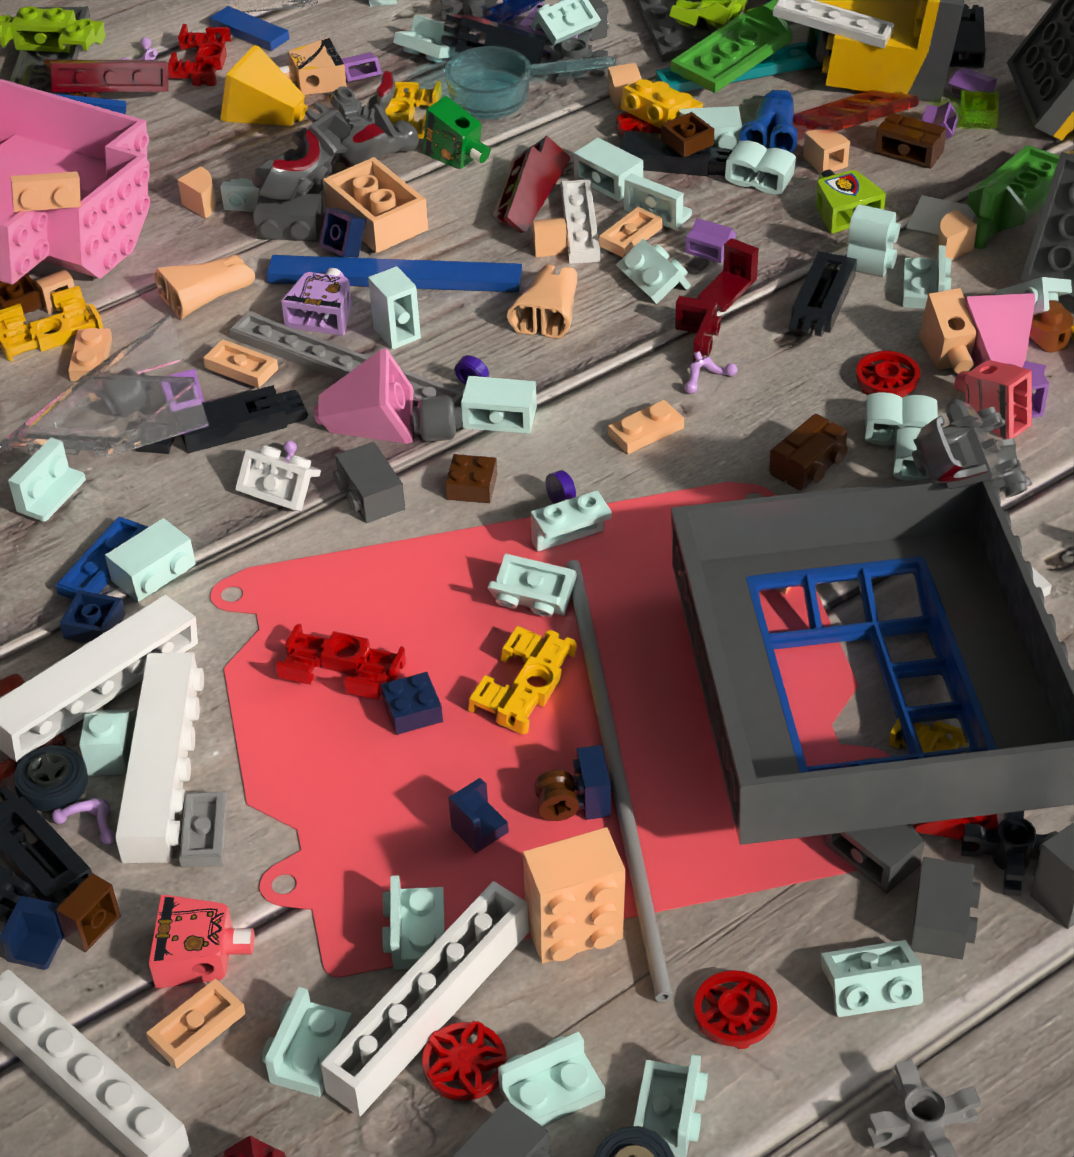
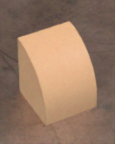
(619, 77)
(826, 150)
(198, 192)
(956, 234)
(549, 237)
(51, 284)

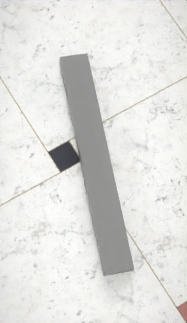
(321, 354)

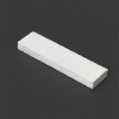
(836, 21)
(580, 221)

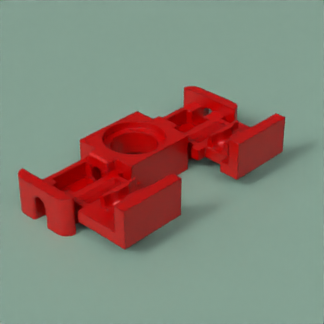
(209, 57)
(310, 651)

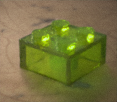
(978, 109)

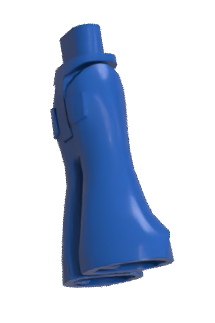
(774, 113)

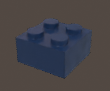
(342, 232)
(91, 616)
(411, 703)
(592, 782)

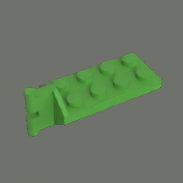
(734, 48)
(1012, 193)

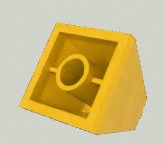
(261, 93)

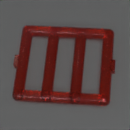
(855, 110)

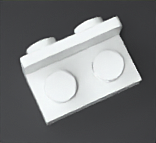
(275, 477)

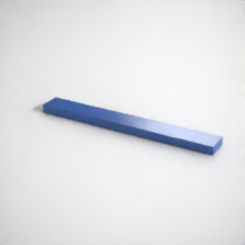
(423, 273)

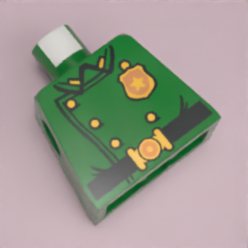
(453, 135)

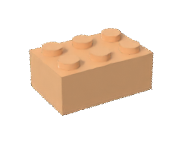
(382, 198)
(574, 895)

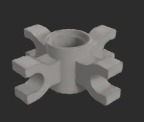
(922, 1101)

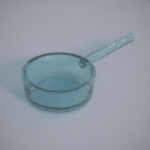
(496, 79)

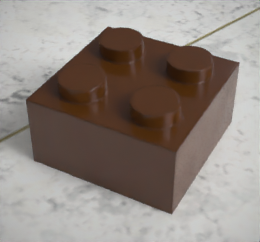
(687, 134)
(21, 292)
(471, 478)
(88, 912)

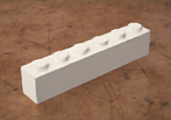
(91, 676)
(159, 759)
(425, 998)
(86, 1076)

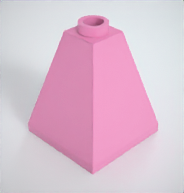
(1001, 327)
(370, 402)

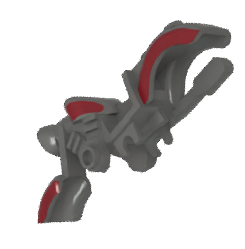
(341, 136)
(965, 453)

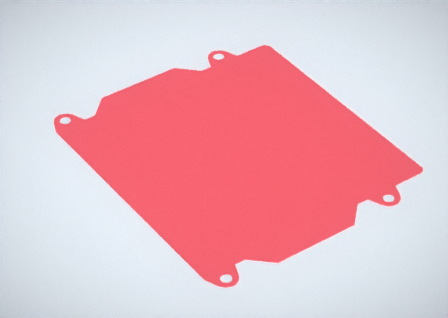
(380, 799)

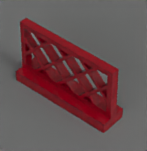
(107, 75)

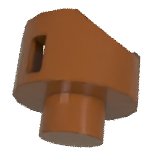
(1049, 325)

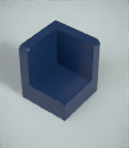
(474, 817)
(32, 933)

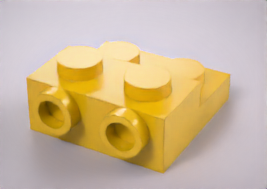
(655, 101)

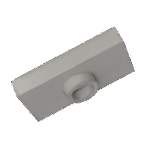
(203, 829)

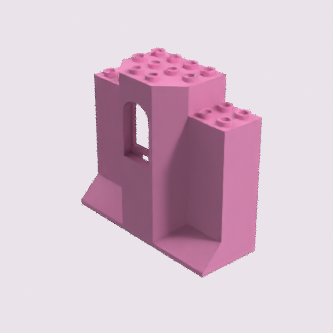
(65, 135)

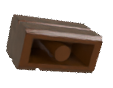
(910, 140)
(808, 452)

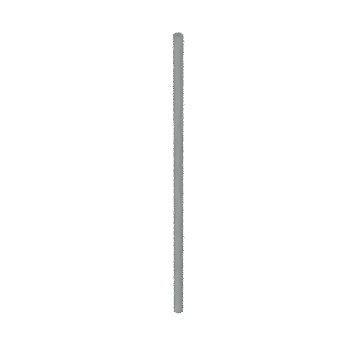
(620, 791)

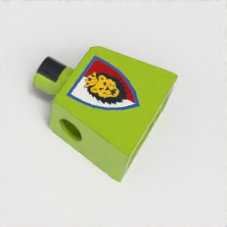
(841, 193)

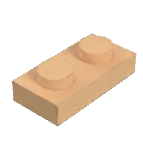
(45, 191)
(630, 231)
(89, 350)
(240, 363)
(645, 426)
(195, 1023)

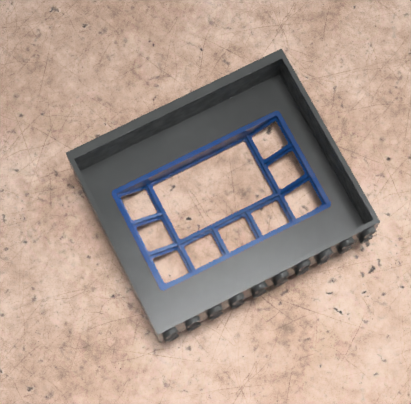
(976, 606)

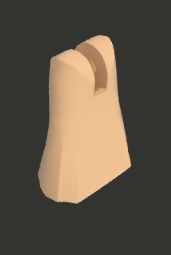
(195, 285)
(545, 302)

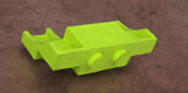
(713, 11)
(49, 30)

